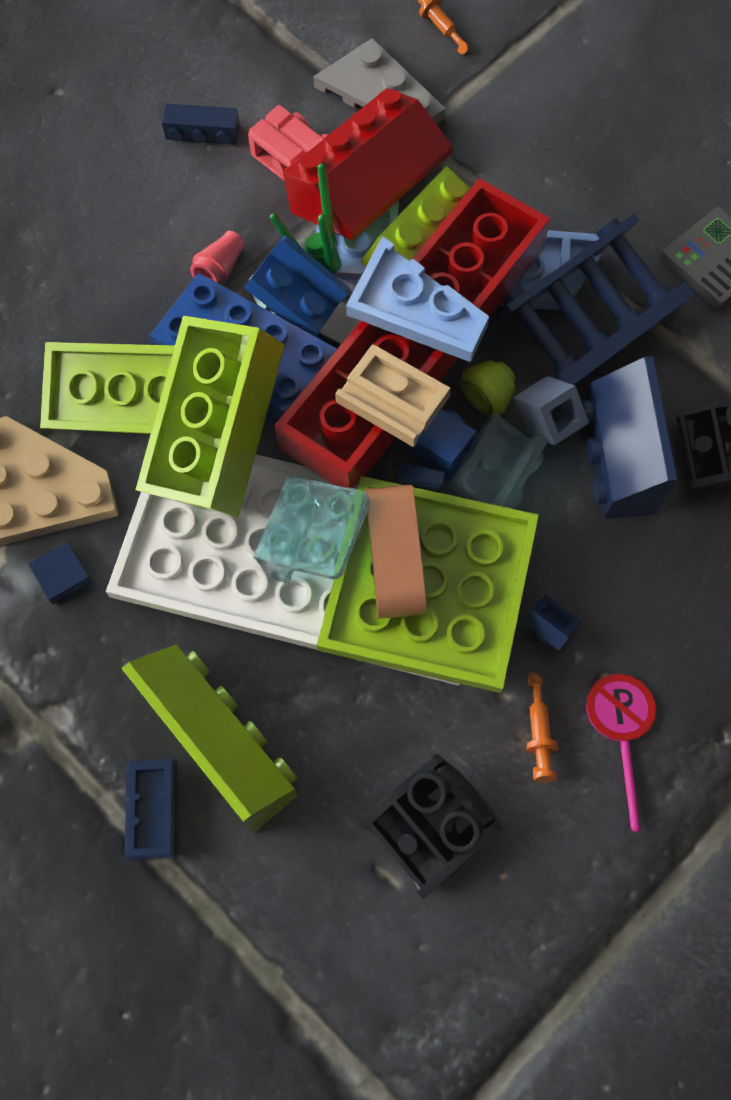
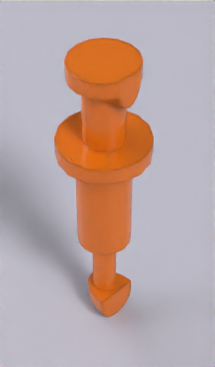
(432, 10)
(541, 742)

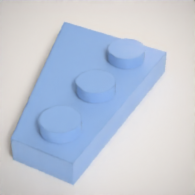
(411, 304)

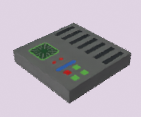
(704, 257)

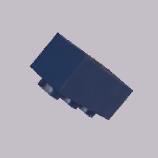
(201, 123)

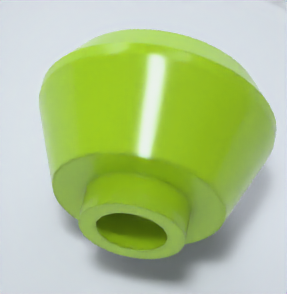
(488, 386)

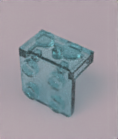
(311, 529)

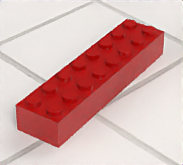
(476, 252)

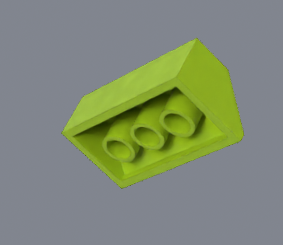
(211, 415)
(213, 735)

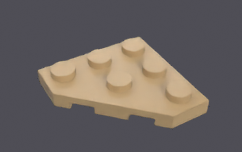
(47, 486)

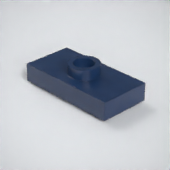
(151, 810)

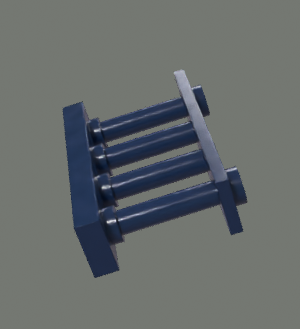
(630, 322)

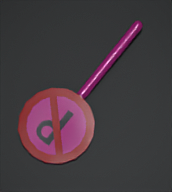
(622, 712)

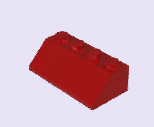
(368, 163)

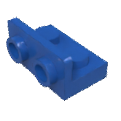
(297, 286)

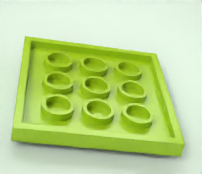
(473, 584)

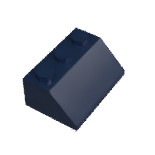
(629, 441)

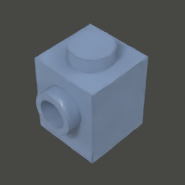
(551, 409)

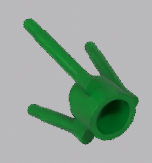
(320, 245)

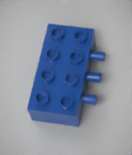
(302, 353)

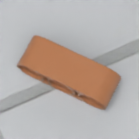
(396, 552)

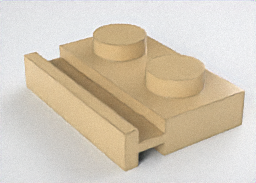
(393, 395)

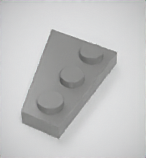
(369, 72)

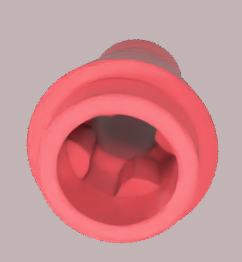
(219, 258)

